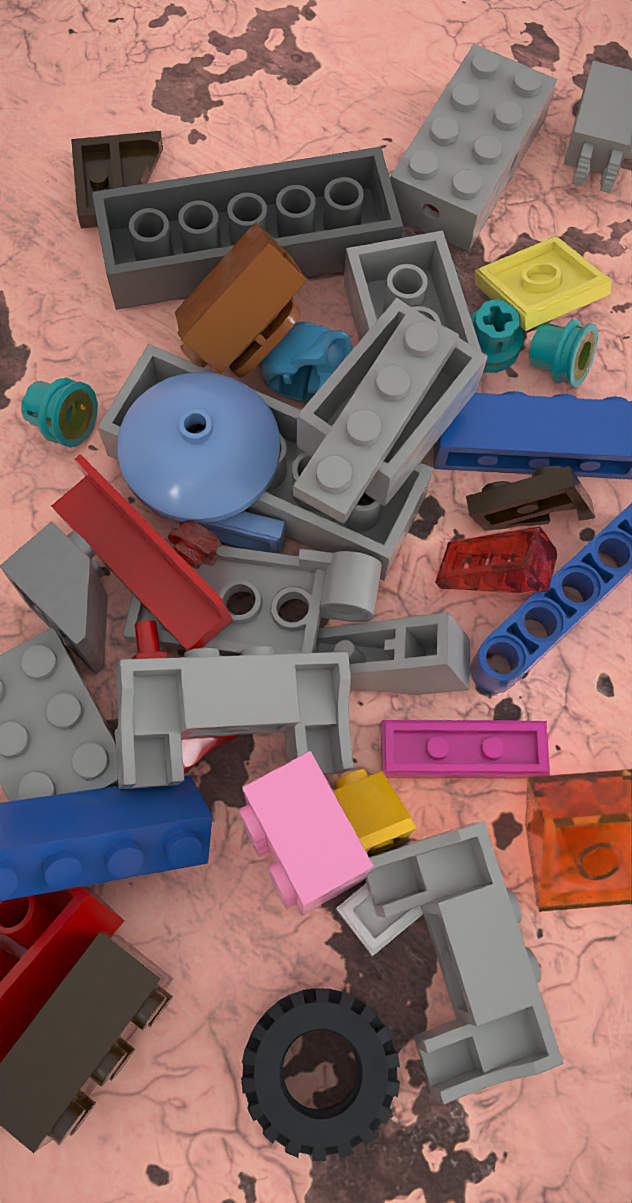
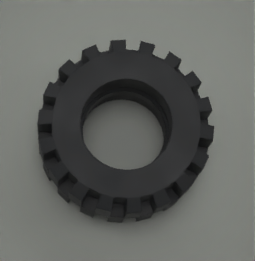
(332, 1128)

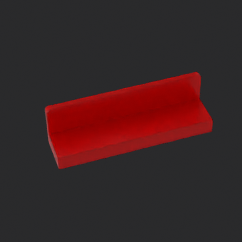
(142, 560)

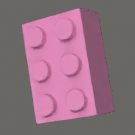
(306, 834)

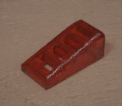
(528, 571)

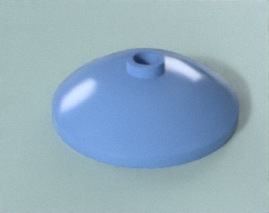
(202, 473)

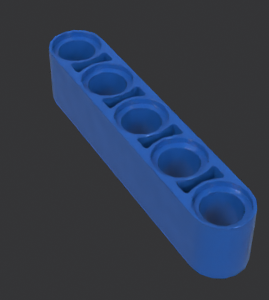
(554, 610)

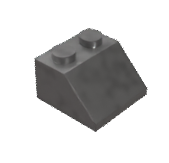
(64, 589)

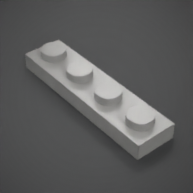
(375, 416)

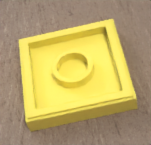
(543, 282)

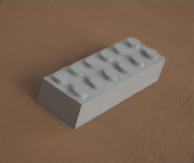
(368, 529)

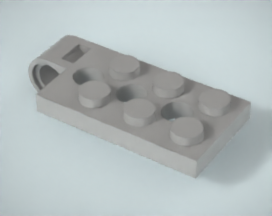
(331, 584)

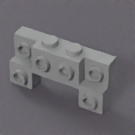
(227, 697)
(484, 962)

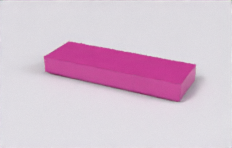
(464, 749)

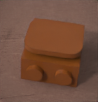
(241, 306)

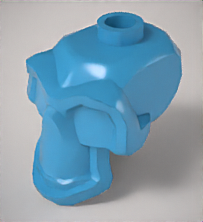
(304, 360)

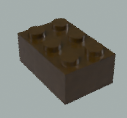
(79, 1041)

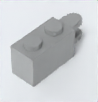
(602, 125)

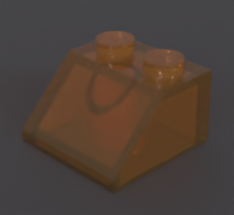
(580, 839)

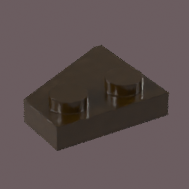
(111, 164)
(530, 500)

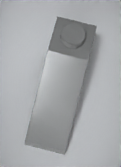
(403, 654)

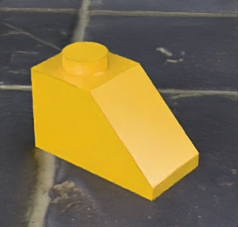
(373, 810)

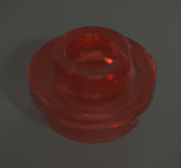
(195, 544)

